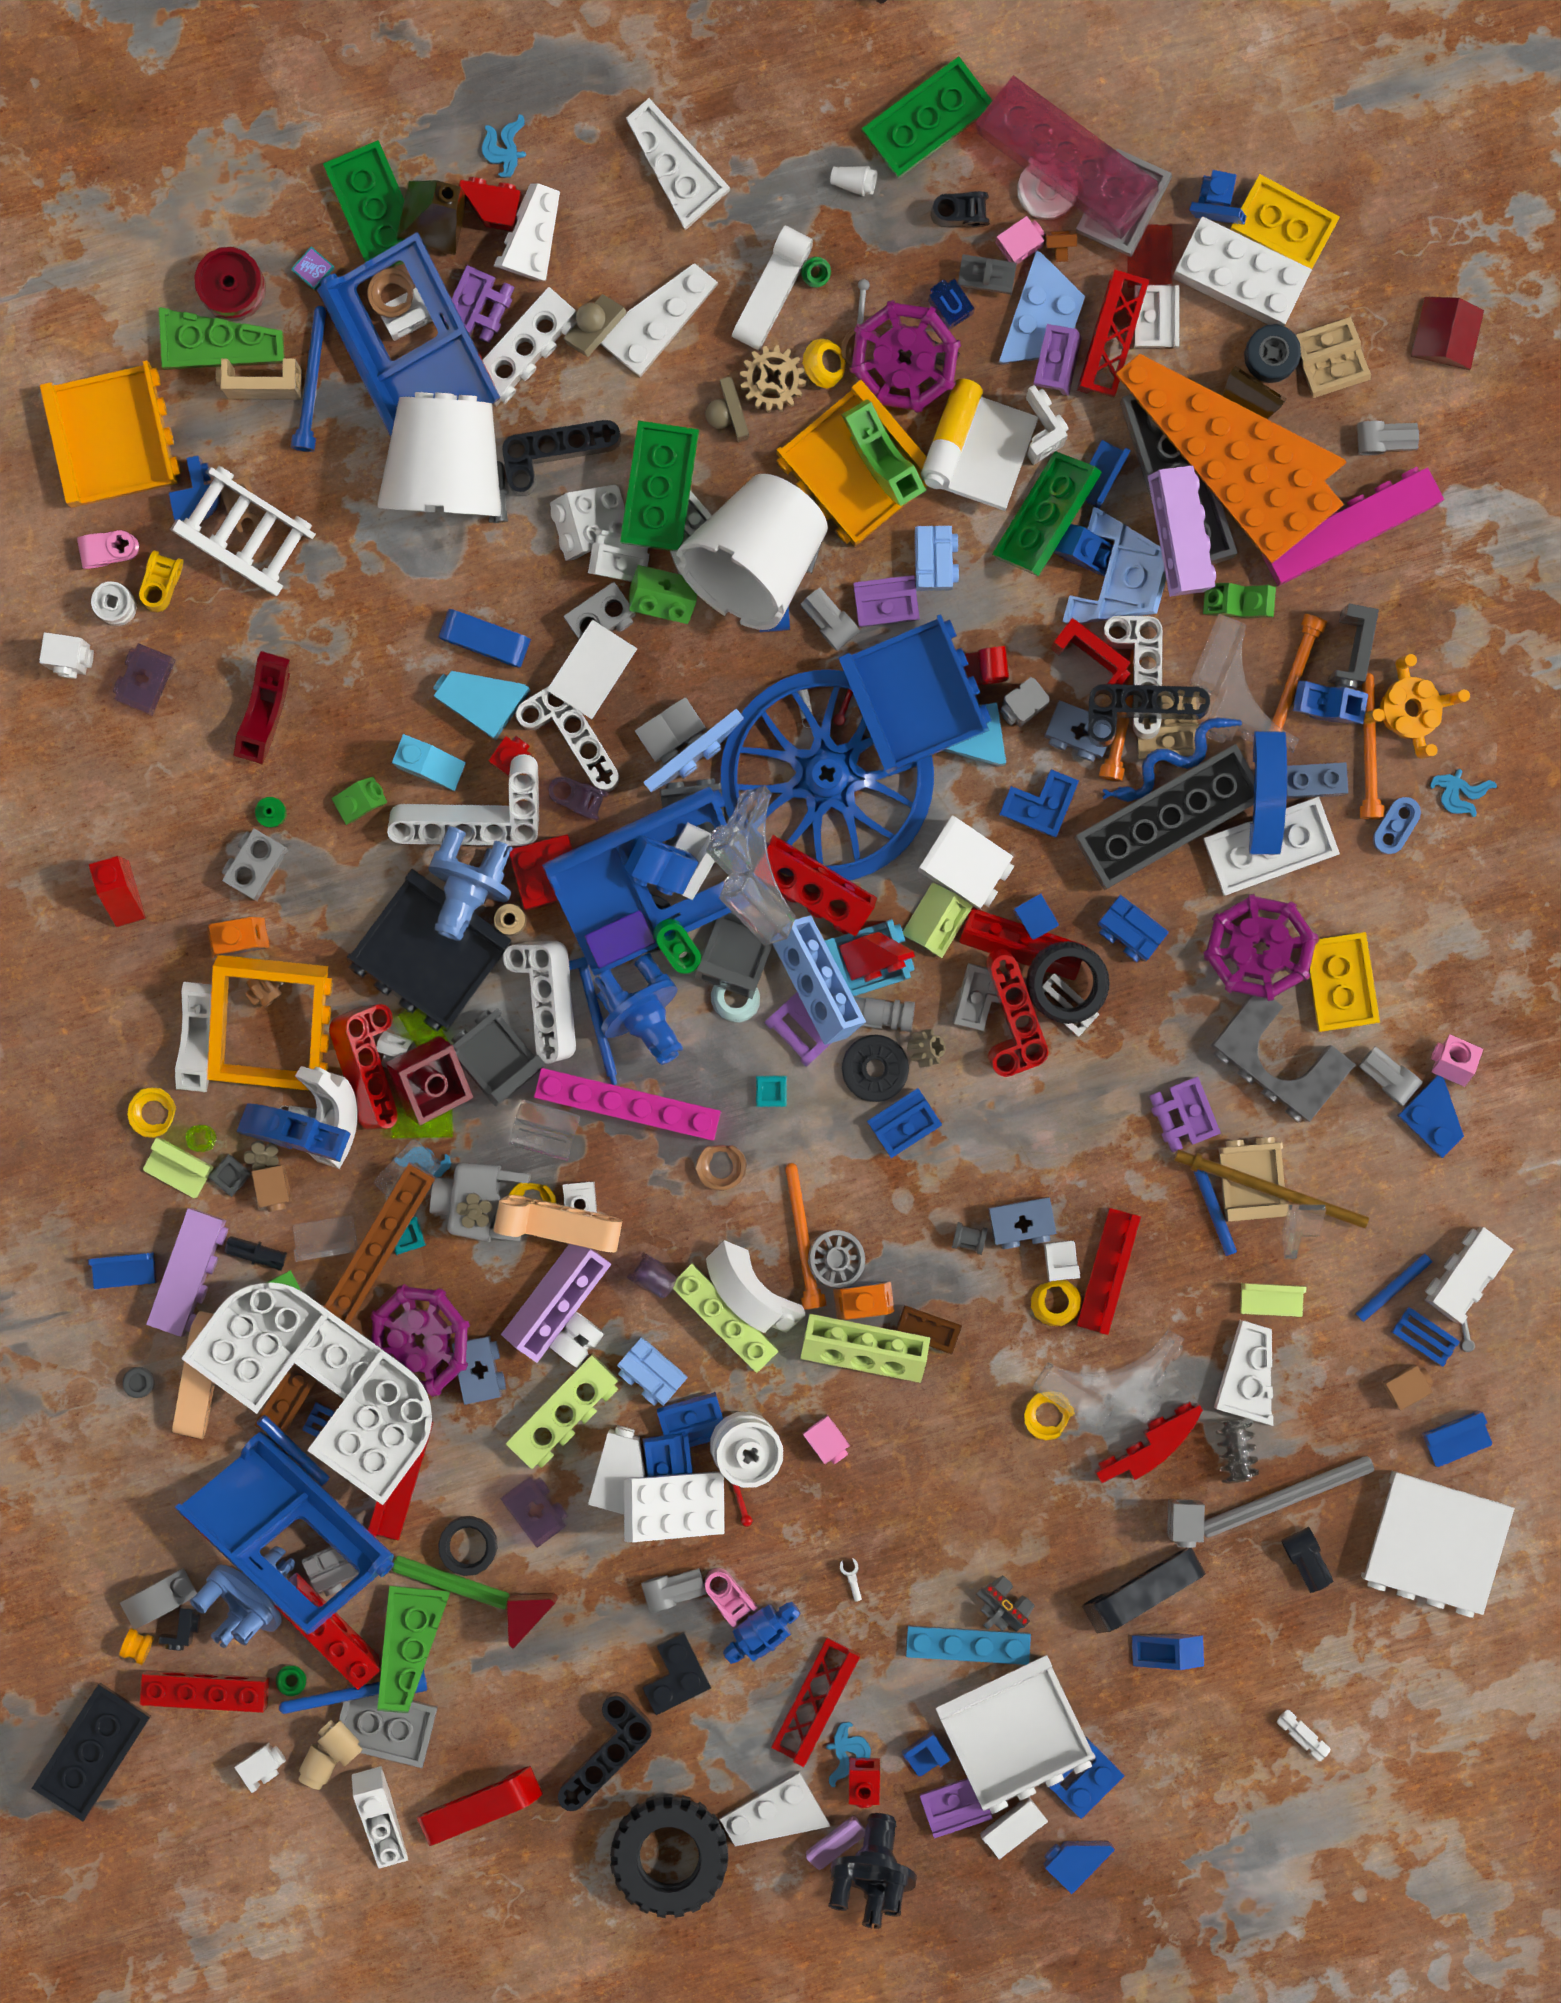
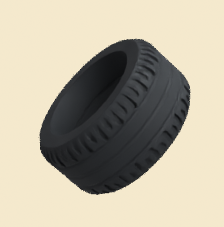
(1094, 1000)

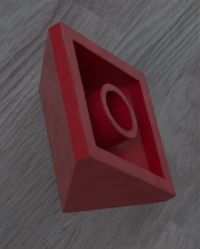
(1447, 331)
(525, 1612)

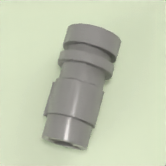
(881, 1012)

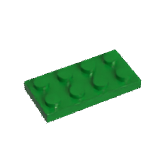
(927, 117)
(368, 198)
(659, 486)
(1046, 513)

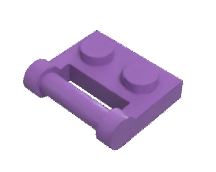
(798, 1012)

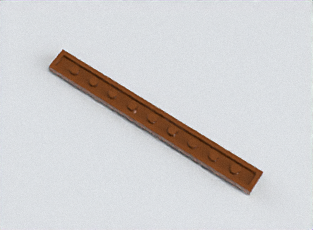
(355, 1283)

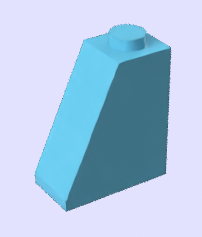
(481, 700)
(987, 746)
(428, 762)

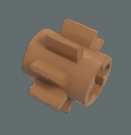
(263, 991)

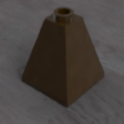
(434, 212)
(1252, 393)

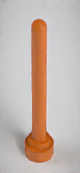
(1312, 628)
(1112, 768)
(1371, 806)
(812, 1296)

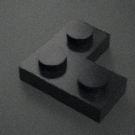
(684, 1679)

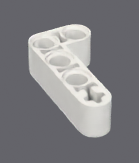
(773, 287)
(1142, 648)
(575, 740)
(552, 1036)

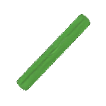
(450, 1582)

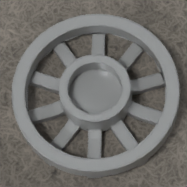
(836, 1259)

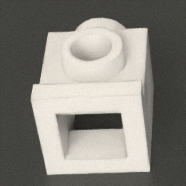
(580, 1191)
(260, 1766)

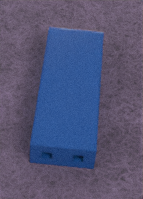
(1218, 213)

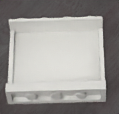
(1438, 1544)
(1016, 1735)

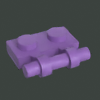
(471, 296)
(1193, 1110)

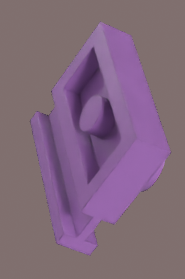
(886, 601)
(953, 1808)

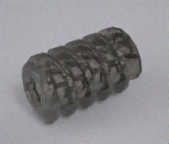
(1237, 1450)

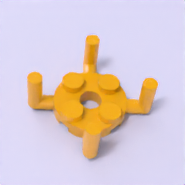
(1429, 705)

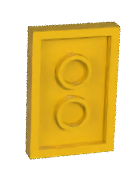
(1286, 222)
(1343, 983)

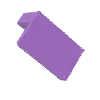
(1058, 358)

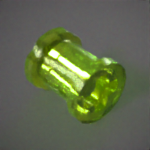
(192, 1141)

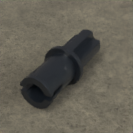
(256, 1253)

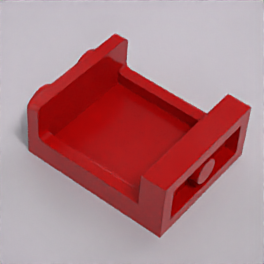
(1094, 648)

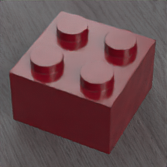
(429, 1080)

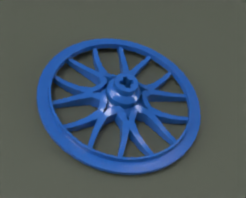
(820, 794)

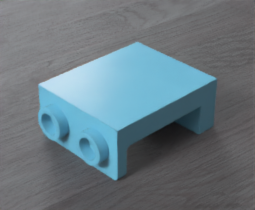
(858, 985)

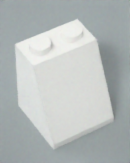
(966, 863)
(619, 1461)

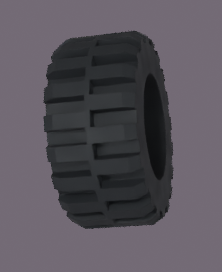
(662, 1897)

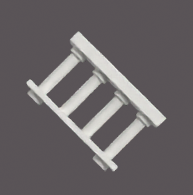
(243, 560)

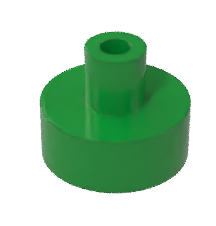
(277, 815)

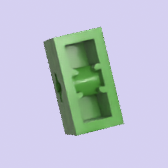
(661, 595)

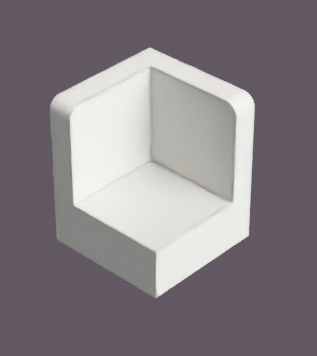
(1061, 1261)

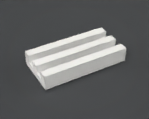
(1047, 987)

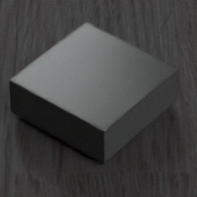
(230, 1175)

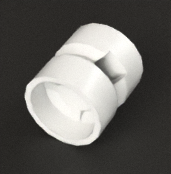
(114, 603)
(576, 1350)

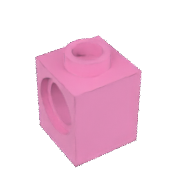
(1021, 240)
(1466, 1055)
(827, 1440)

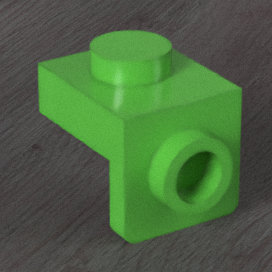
(359, 799)

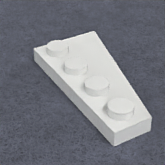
(658, 318)

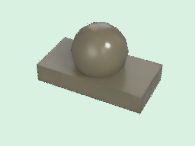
(594, 324)
(722, 412)

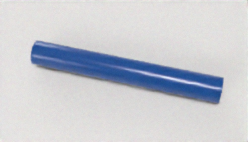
(1215, 1212)
(1393, 1287)
(293, 1450)

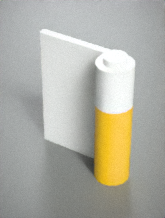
(978, 446)

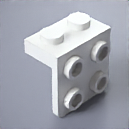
(581, 513)

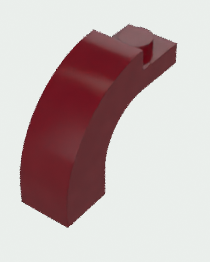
(264, 708)

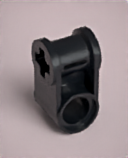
(963, 210)

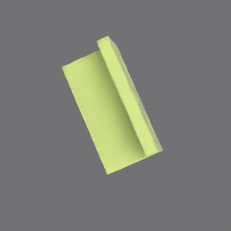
(937, 919)
(177, 1168)
(1272, 1299)

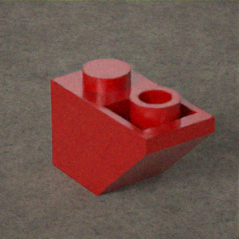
(493, 204)
(873, 953)

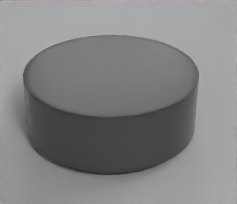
(138, 1382)

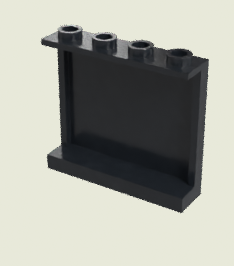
(420, 964)

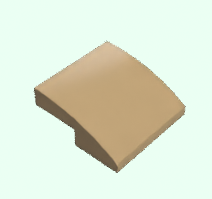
(1332, 357)
(1173, 733)

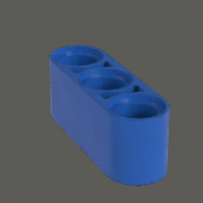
(484, 638)

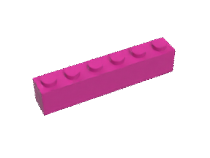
(1359, 523)
(627, 1104)

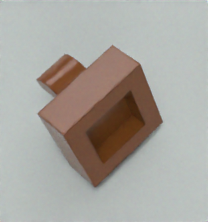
(1060, 242)

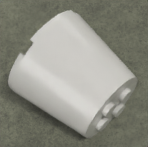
(442, 456)
(754, 551)

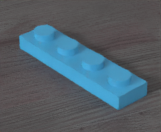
(968, 1645)

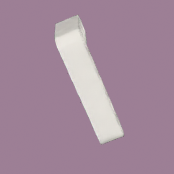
(476, 817)

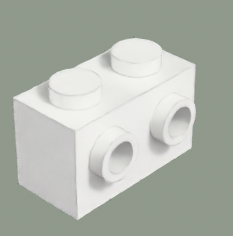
(66, 655)

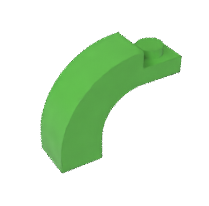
(881, 457)

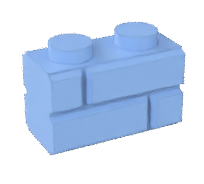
(934, 558)
(651, 1371)

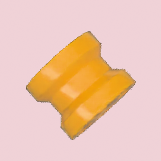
(136, 1646)

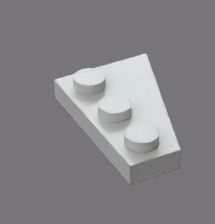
(532, 237)
(1247, 1375)
(776, 1813)

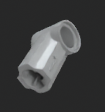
(1378, 437)
(833, 624)
(1396, 1080)
(666, 1591)

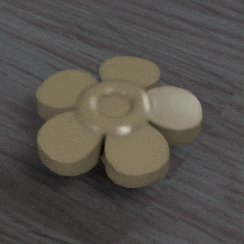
(261, 1155)
(474, 1211)

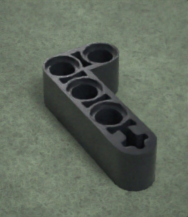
(561, 451)
(1148, 709)
(1144, 1591)
(601, 1757)

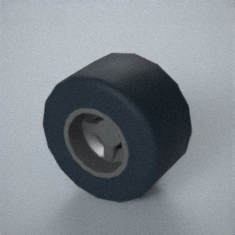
(1272, 343)

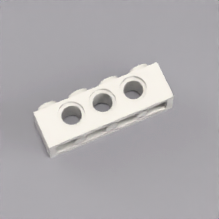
(547, 306)

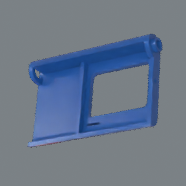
(438, 366)
(599, 891)
(258, 1501)

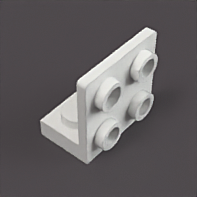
(1055, 427)

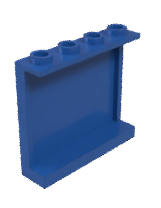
(916, 694)

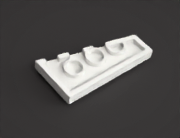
(680, 169)

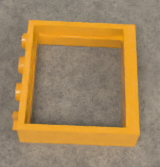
(274, 971)

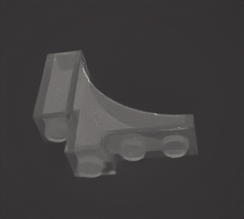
(1222, 675)
(743, 855)
(1129, 1387)

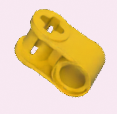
(160, 579)

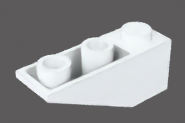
(379, 1816)

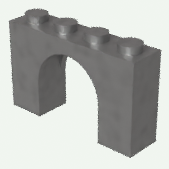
(1303, 1095)

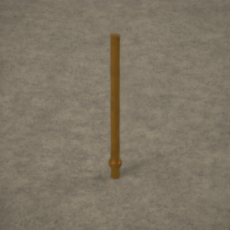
(1197, 1162)

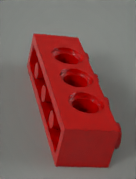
(831, 885)
(338, 1641)
(204, 1691)

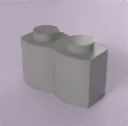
(671, 730)

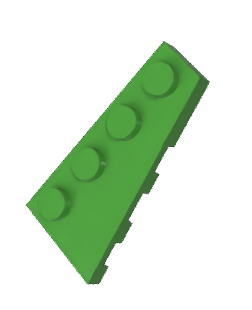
(204, 341)
(408, 1637)

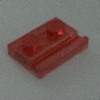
(1153, 256)

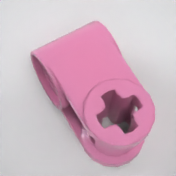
(101, 548)
(730, 1597)

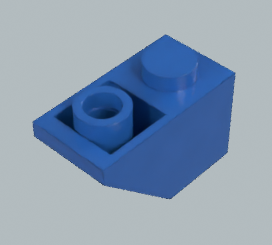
(1085, 549)

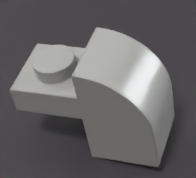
(158, 1599)

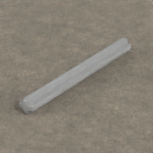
(1288, 1496)

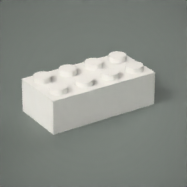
(1241, 273)

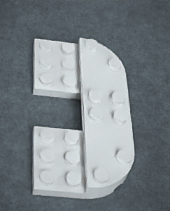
(384, 1406)

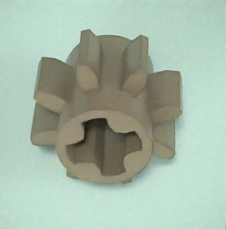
(926, 1048)

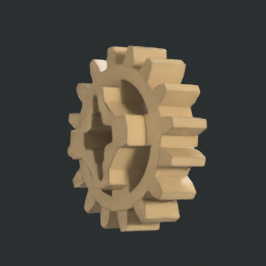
(783, 370)

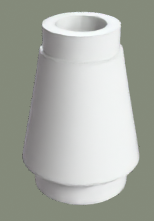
(855, 179)

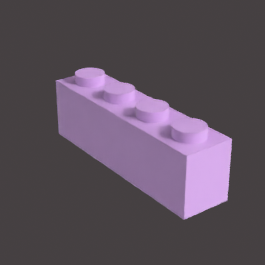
(1182, 530)
(187, 1271)
(555, 1300)

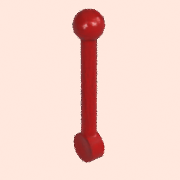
(839, 719)
(746, 1519)

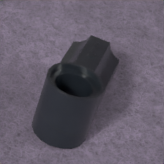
(1304, 1553)

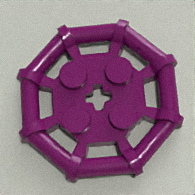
(905, 338)
(1264, 930)
(429, 1324)

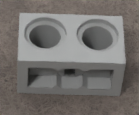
(595, 608)
(261, 868)
(1185, 1522)

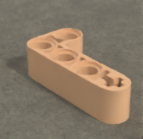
(557, 1222)
(194, 1391)

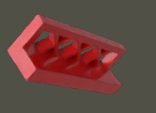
(1102, 328)
(1108, 1271)
(391, 1516)
(826, 1706)

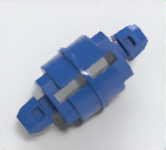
(761, 1632)

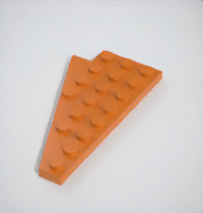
(1251, 465)

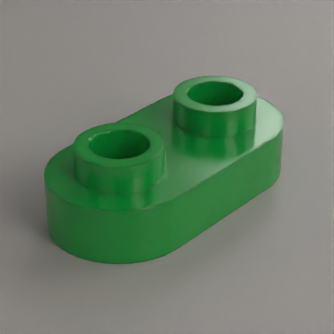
(676, 944)

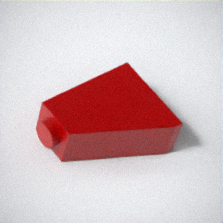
(117, 890)

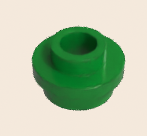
(824, 271)
(281, 1682)

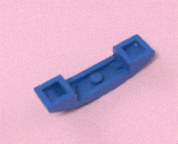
(1269, 792)

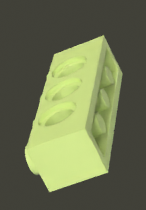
(707, 1303)
(865, 1348)
(524, 1442)

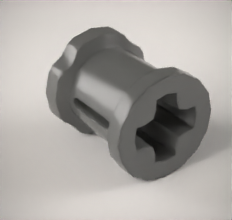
(969, 1238)

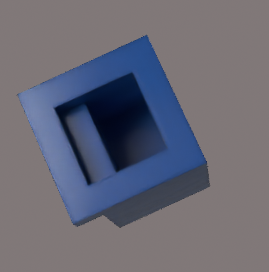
(1217, 188)

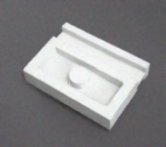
(1158, 317)
(614, 559)

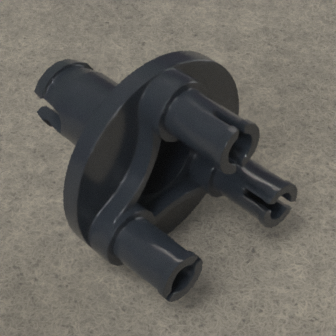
(874, 1872)

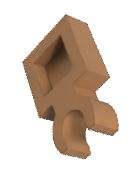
(230, 498)

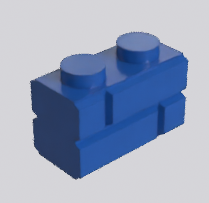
(1132, 929)

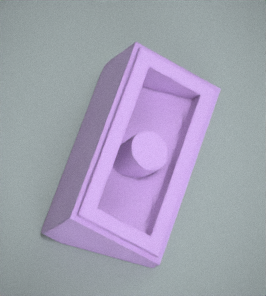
(835, 1843)

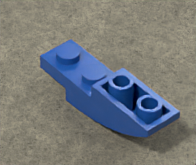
(293, 1131)

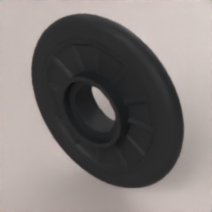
(855, 1068)

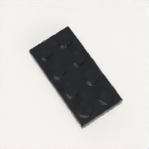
(91, 1752)

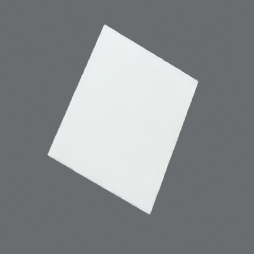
(592, 669)

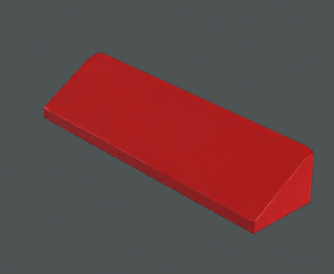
(993, 932)

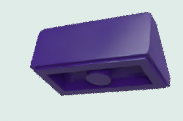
(619, 939)

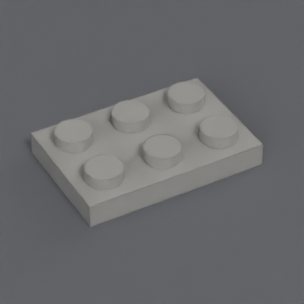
(1128, 244)
(390, 1734)

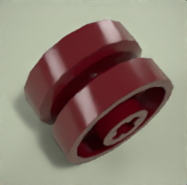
(231, 302)

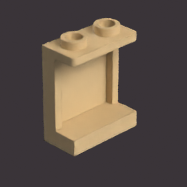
(266, 388)
(1258, 1160)

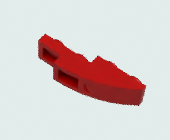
(1162, 1438)

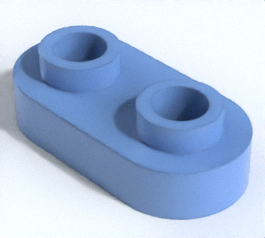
(1396, 826)

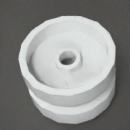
(763, 1448)

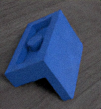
(1109, 461)
(123, 1270)
(1457, 1438)

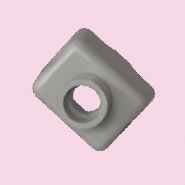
(469, 1179)

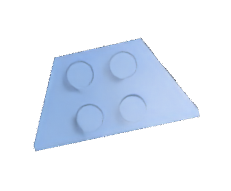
(1044, 300)
(705, 746)

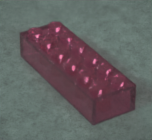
(1067, 157)

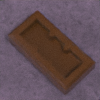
(942, 1332)

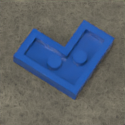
(1041, 812)

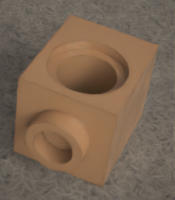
(272, 1187)
(1408, 1386)

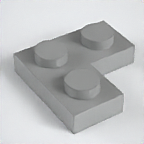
(976, 997)

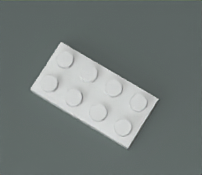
(1305, 842)
(673, 1506)

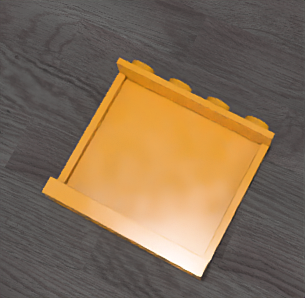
(110, 435)
(835, 473)

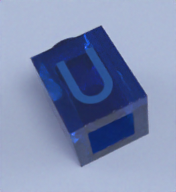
(950, 303)

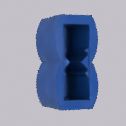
(661, 865)

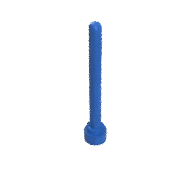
(303, 437)
(339, 1696)

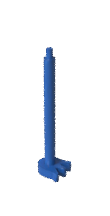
(596, 1016)

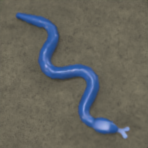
(1129, 794)

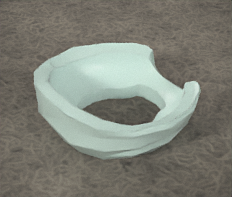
(734, 1014)

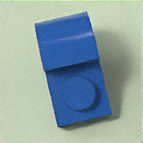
(186, 500)
(1330, 703)

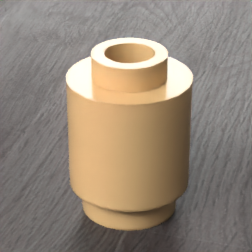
(519, 924)
(339, 1742)
(316, 1767)

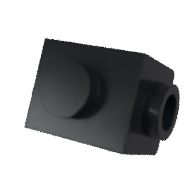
(188, 1624)

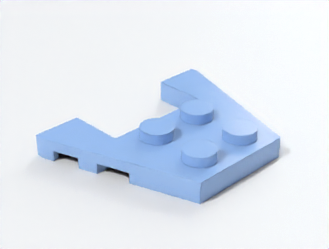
(1132, 578)

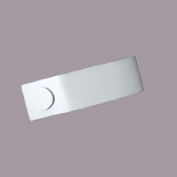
(194, 1046)
(334, 1103)
(745, 1294)

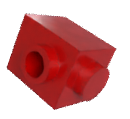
(506, 752)
(864, 1782)

